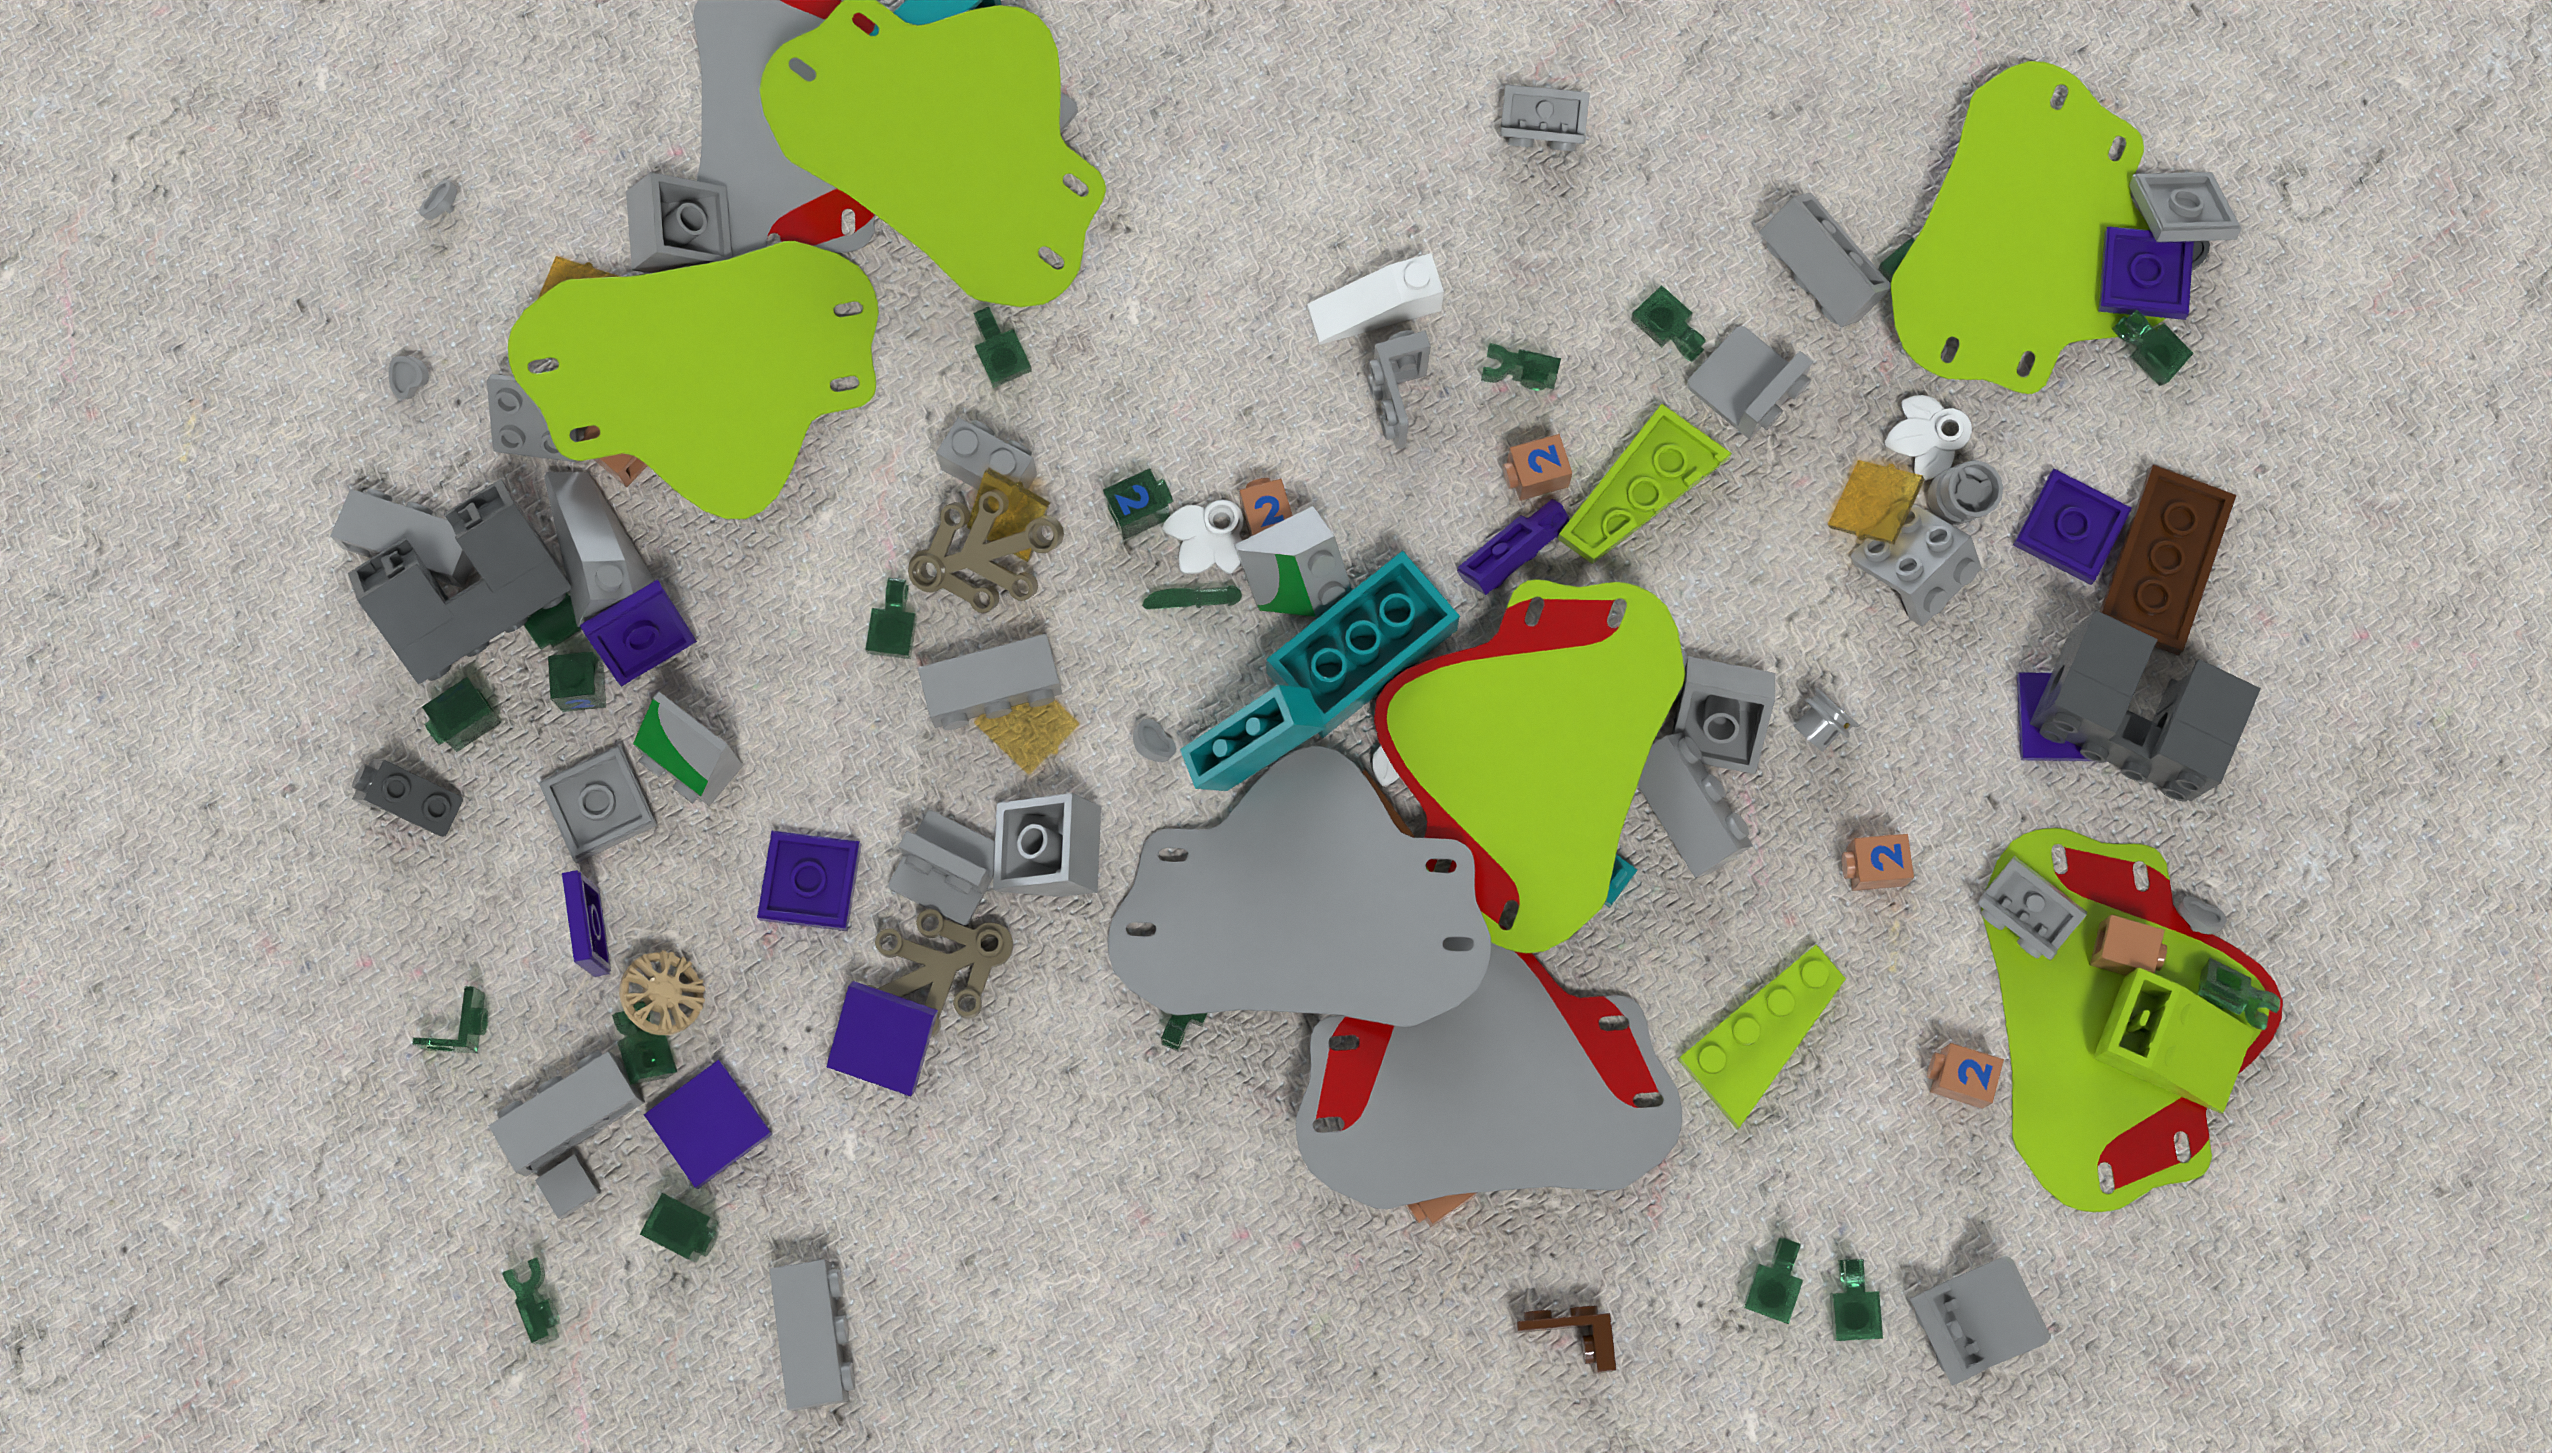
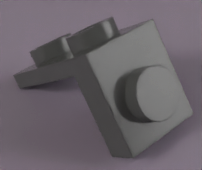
(406, 796)

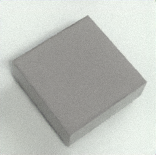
(567, 1187)

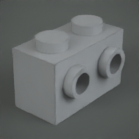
(973, 449)

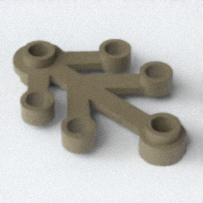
(978, 555)
(941, 968)

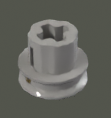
(1824, 721)

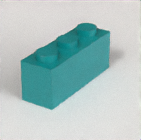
(1252, 738)

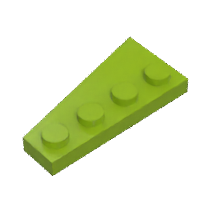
(1648, 477)
(1755, 1042)

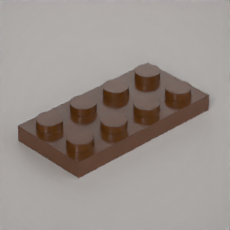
(2167, 557)

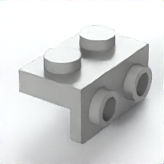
(1544, 115)
(2030, 909)

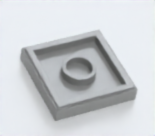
(2184, 207)
(598, 804)

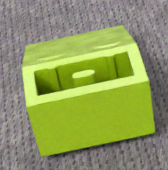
(2174, 1040)

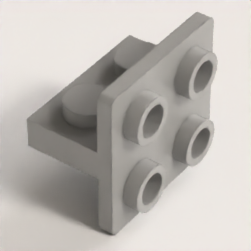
(518, 422)
(944, 867)

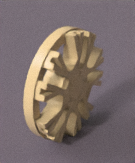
(661, 993)

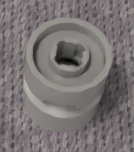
(1965, 492)

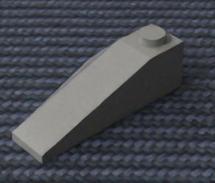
(593, 545)

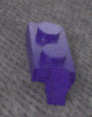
(1513, 547)

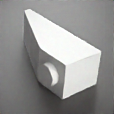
(1378, 300)

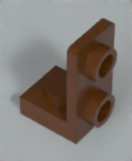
(1596, 1347)

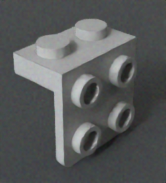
(1395, 362)
(1749, 381)
(1924, 564)
(1980, 1319)

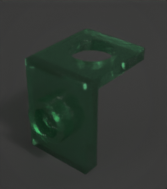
(472, 1025)

